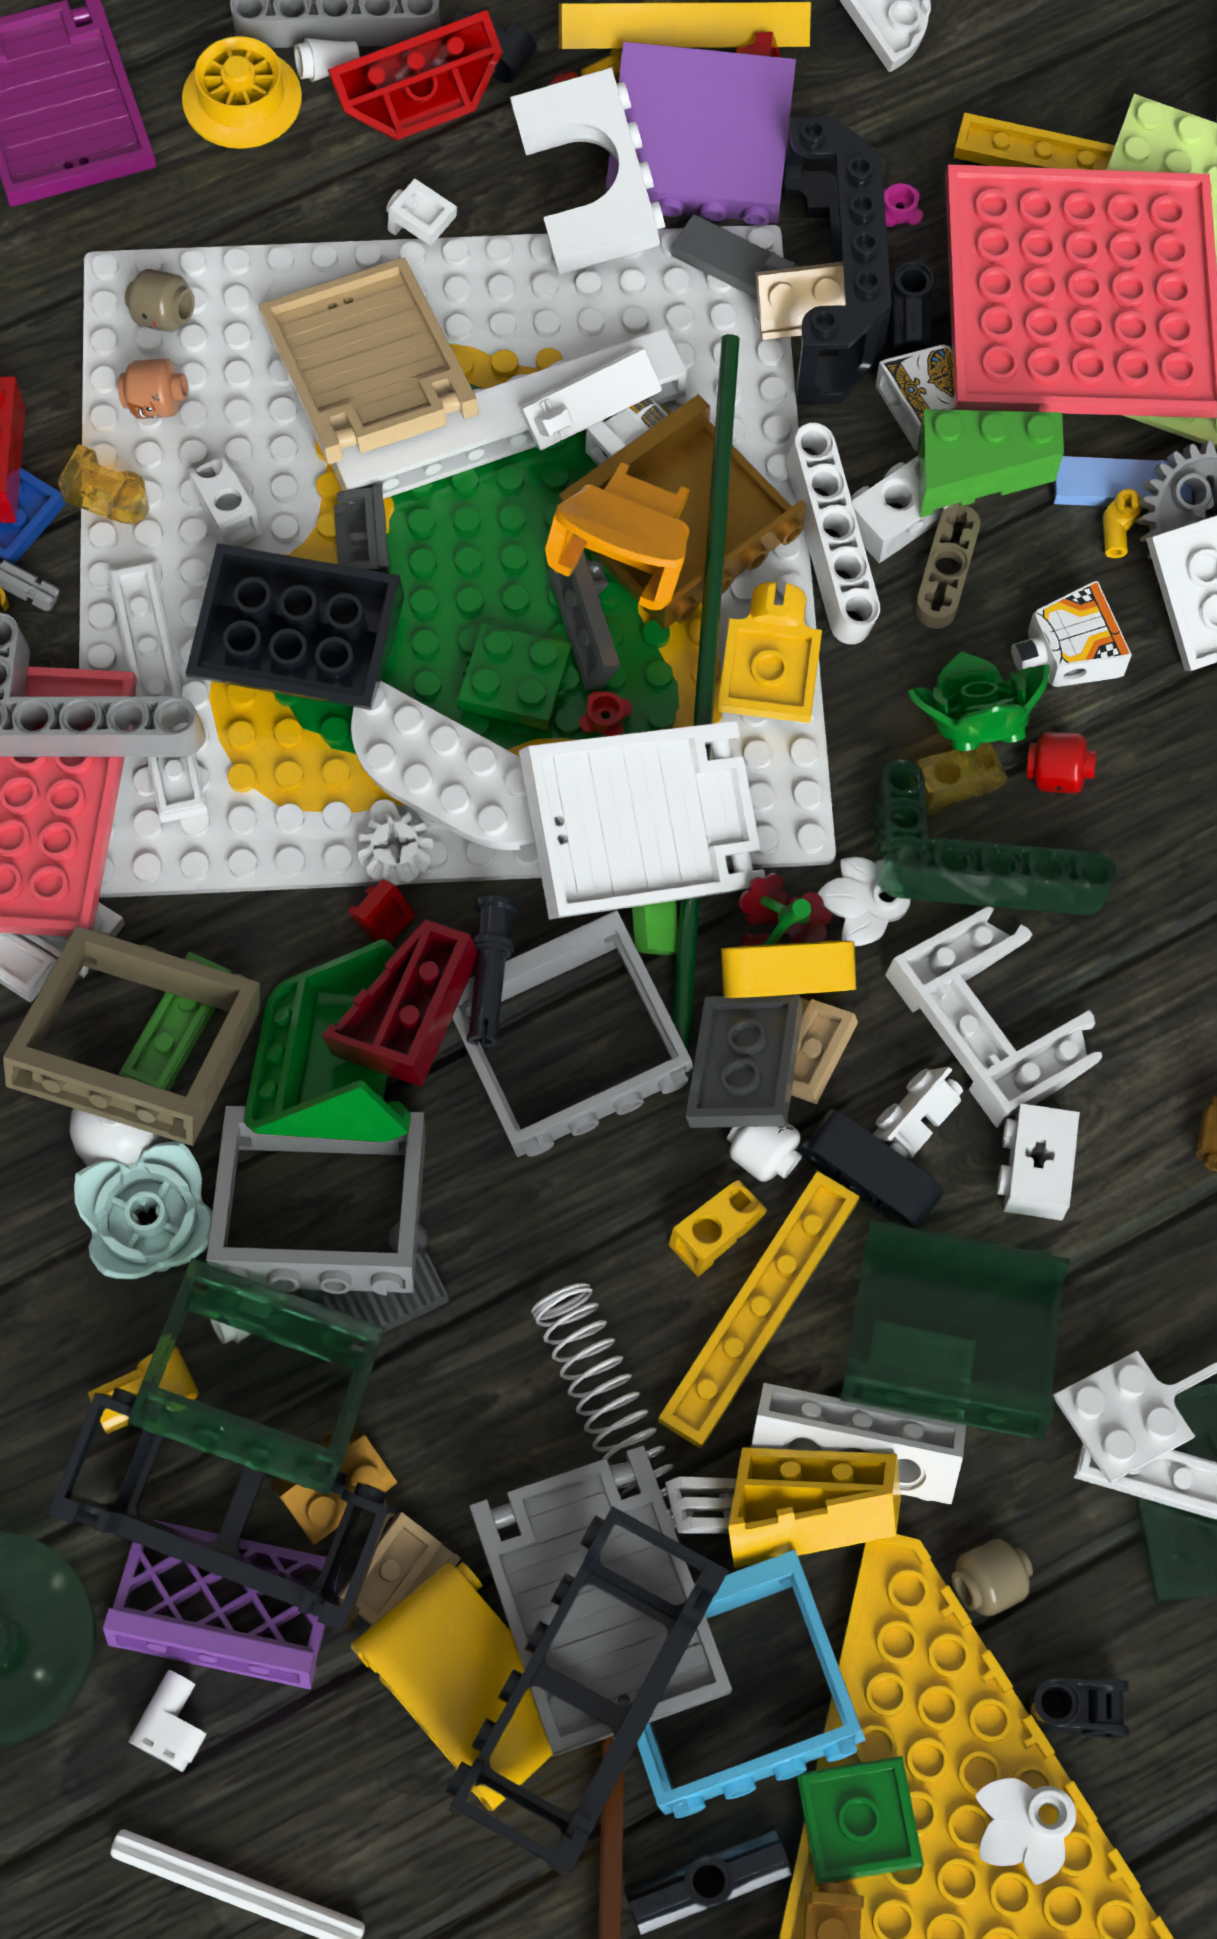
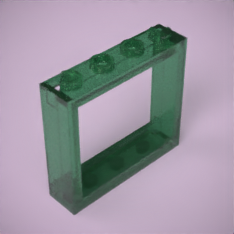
(277, 1318)

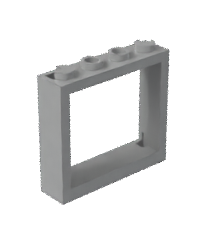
(544, 964)
(315, 1269)

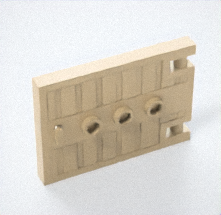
(367, 359)

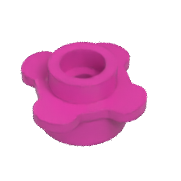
(903, 196)

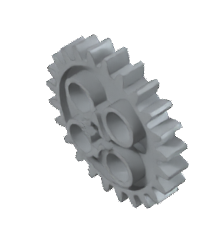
(1166, 505)

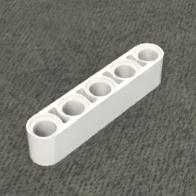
(829, 552)

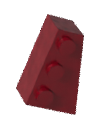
(408, 1007)

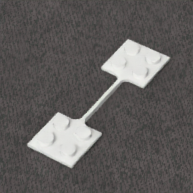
(1127, 1414)

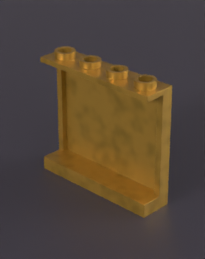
(681, 454)

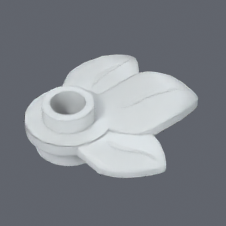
(859, 902)
(1017, 1831)

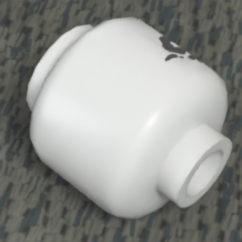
(765, 1150)

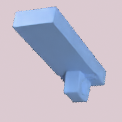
(1098, 480)

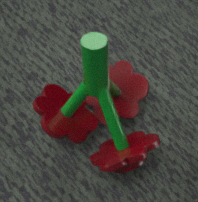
(800, 918)

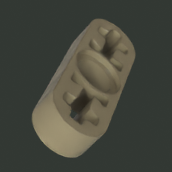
(935, 579)

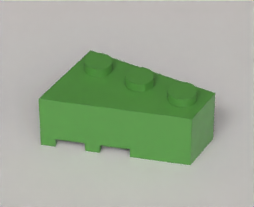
(984, 454)

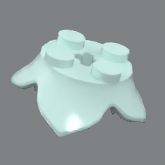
(114, 1194)

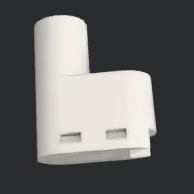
(162, 1731)

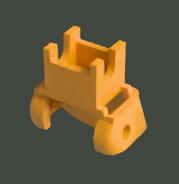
(627, 523)

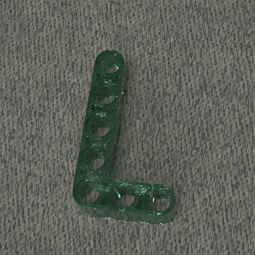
(974, 871)

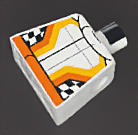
(1075, 640)

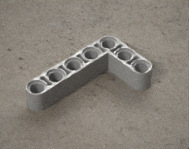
(364, 21)
(67, 715)

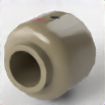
(159, 300)
(992, 1577)

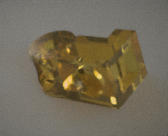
(101, 490)
(960, 775)

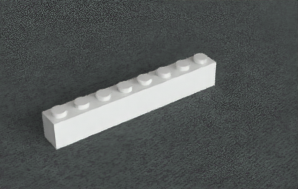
(499, 426)

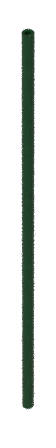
(708, 650)

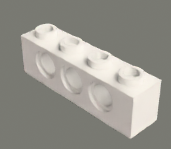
(888, 528)
(926, 1447)

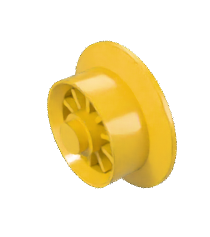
(241, 94)

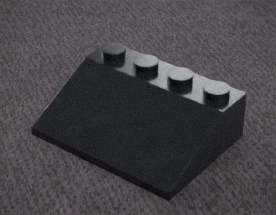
(296, 626)

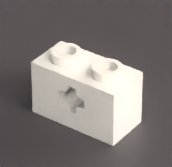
(1052, 1137)

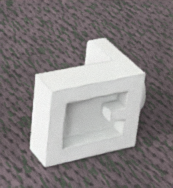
(420, 212)

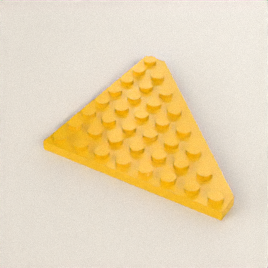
(951, 1712)

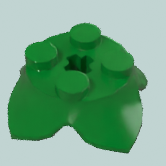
(978, 704)

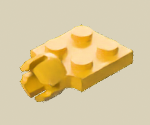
(771, 658)

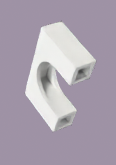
(593, 112)

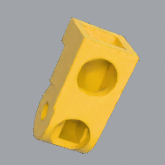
(716, 1226)

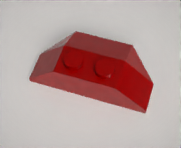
(420, 78)

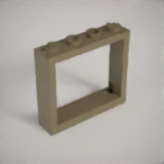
(112, 1094)

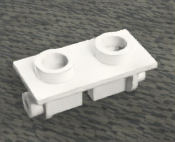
(927, 1097)

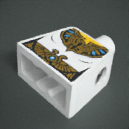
(915, 384)

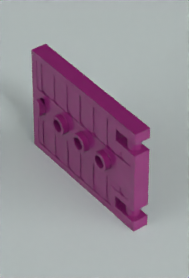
(65, 104)

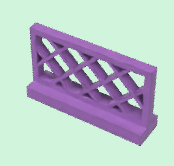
(210, 1645)

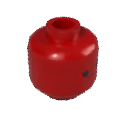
(1060, 762)

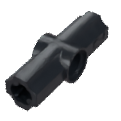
(741, 1867)

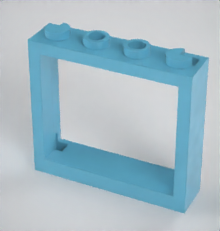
(735, 1591)

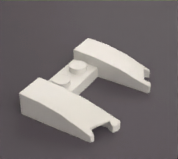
(935, 981)

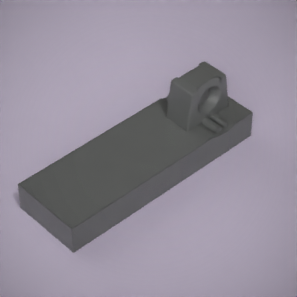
(725, 254)
(586, 621)

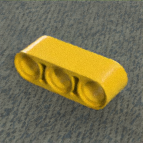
(788, 969)

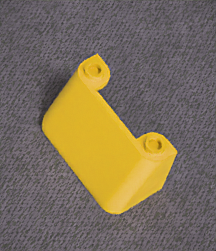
(447, 1665)

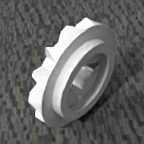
(380, 863)

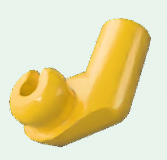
(1118, 520)

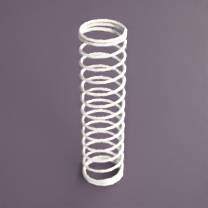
(542, 1312)

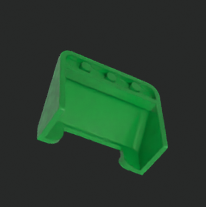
(296, 1079)

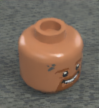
(152, 388)

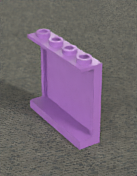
(709, 129)

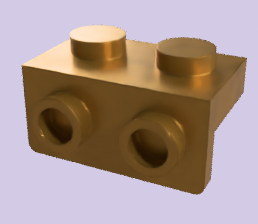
(321, 1513)

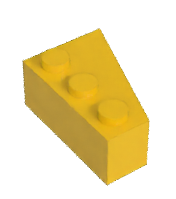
(811, 1502)

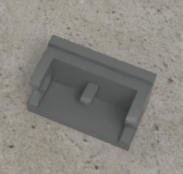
(362, 529)

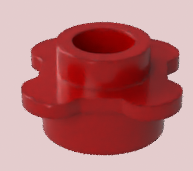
(601, 703)

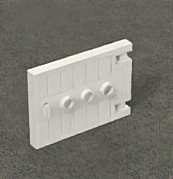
(640, 818)

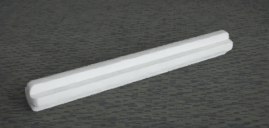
(234, 1888)

